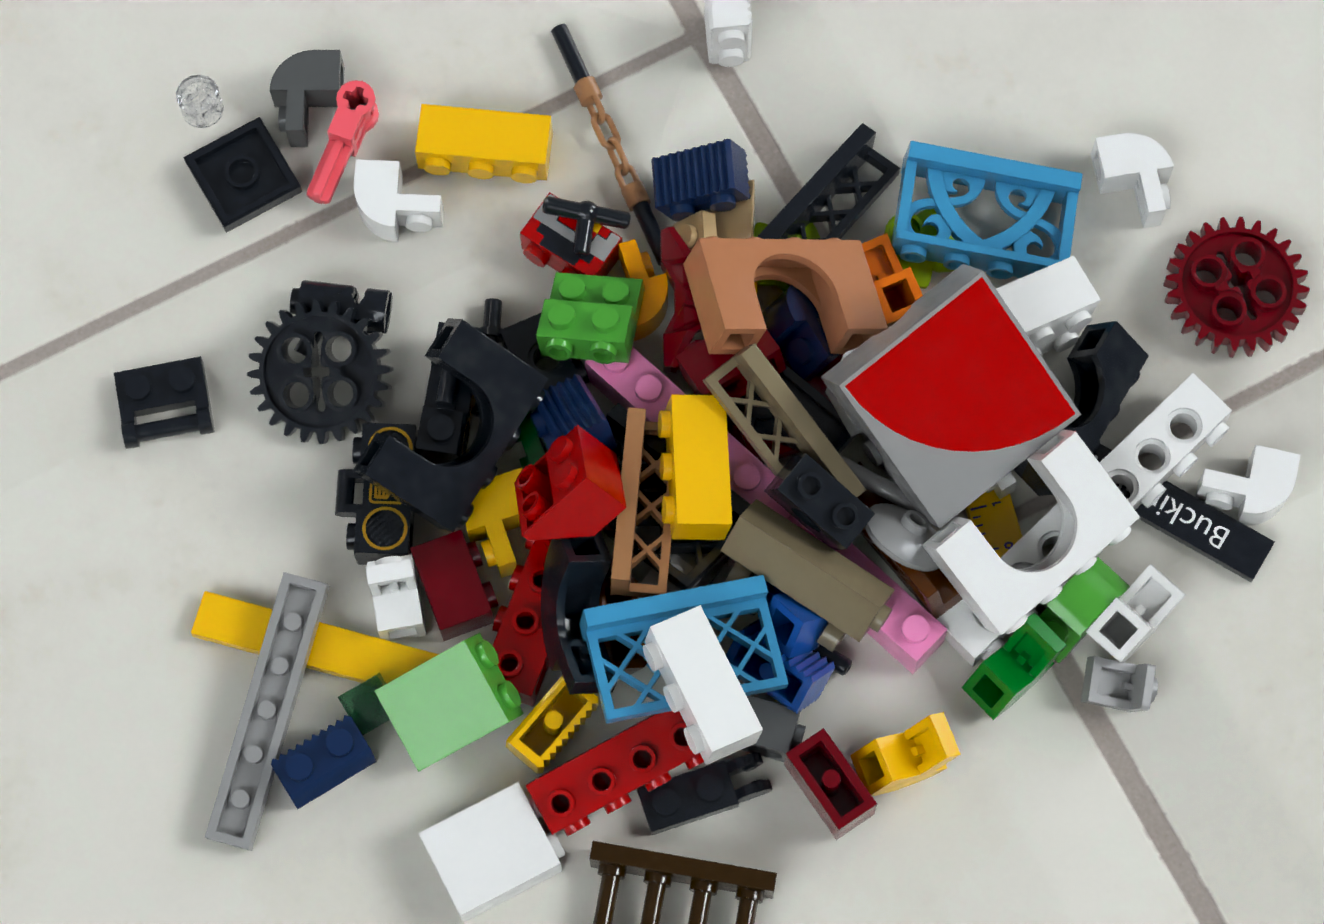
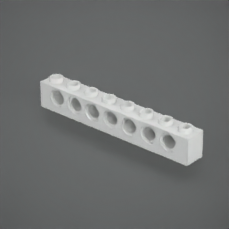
(1189, 404)

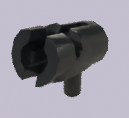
(374, 305)

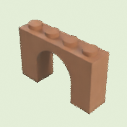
(826, 271)

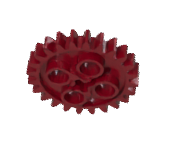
(1272, 273)

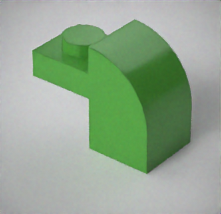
(1081, 604)

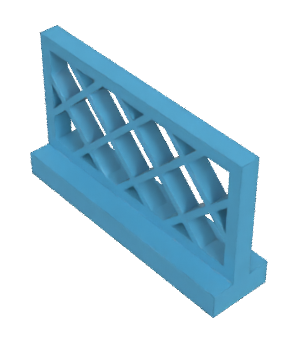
(635, 617)

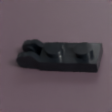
(700, 794)

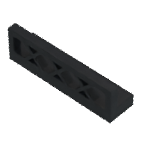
(832, 180)

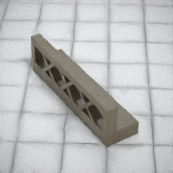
(787, 412)

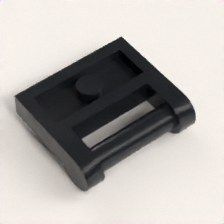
(160, 390)

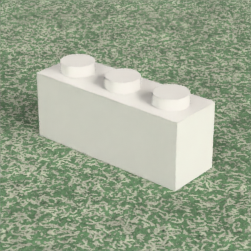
(701, 685)

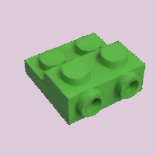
(590, 318)

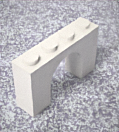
(1091, 518)

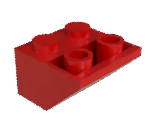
(570, 489)

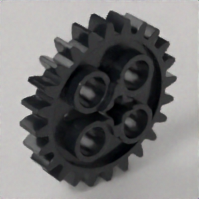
(279, 372)

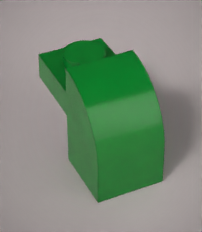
(1014, 667)

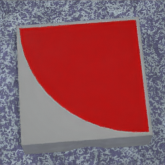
(952, 395)

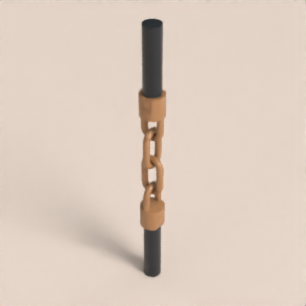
(588, 95)

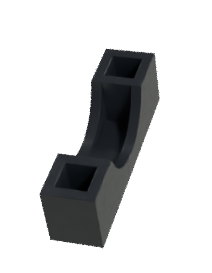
(1103, 369)

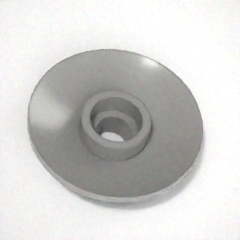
(901, 535)

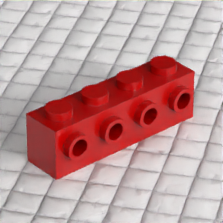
(519, 627)
(611, 771)

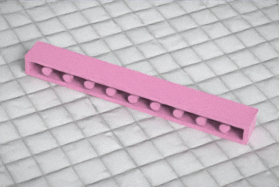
(909, 631)

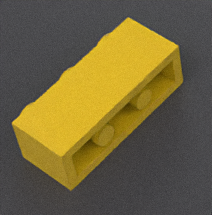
(484, 143)
(695, 468)

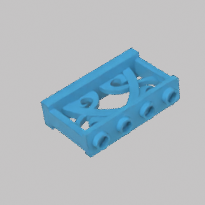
(978, 171)

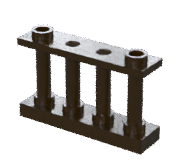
(663, 869)

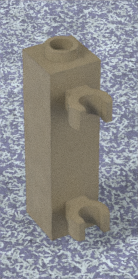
(808, 573)

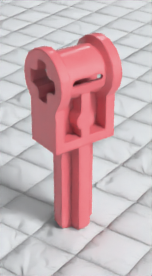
(345, 137)

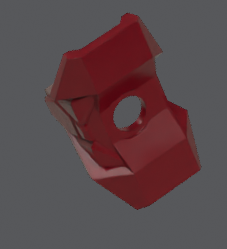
(685, 318)

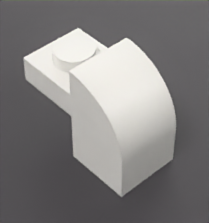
(1138, 164)
(385, 207)
(1257, 495)
(396, 597)
(1135, 614)

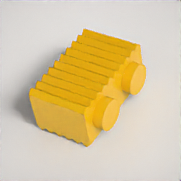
(550, 726)

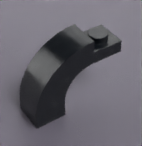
(572, 583)

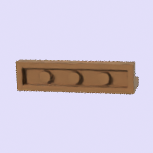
(628, 519)

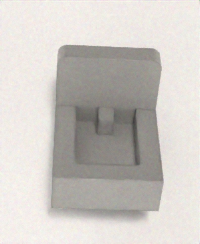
(1119, 684)

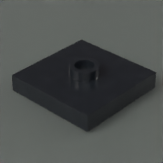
(243, 174)

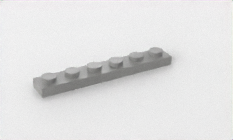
(267, 711)

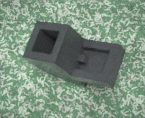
(305, 82)

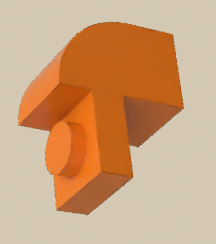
(894, 286)

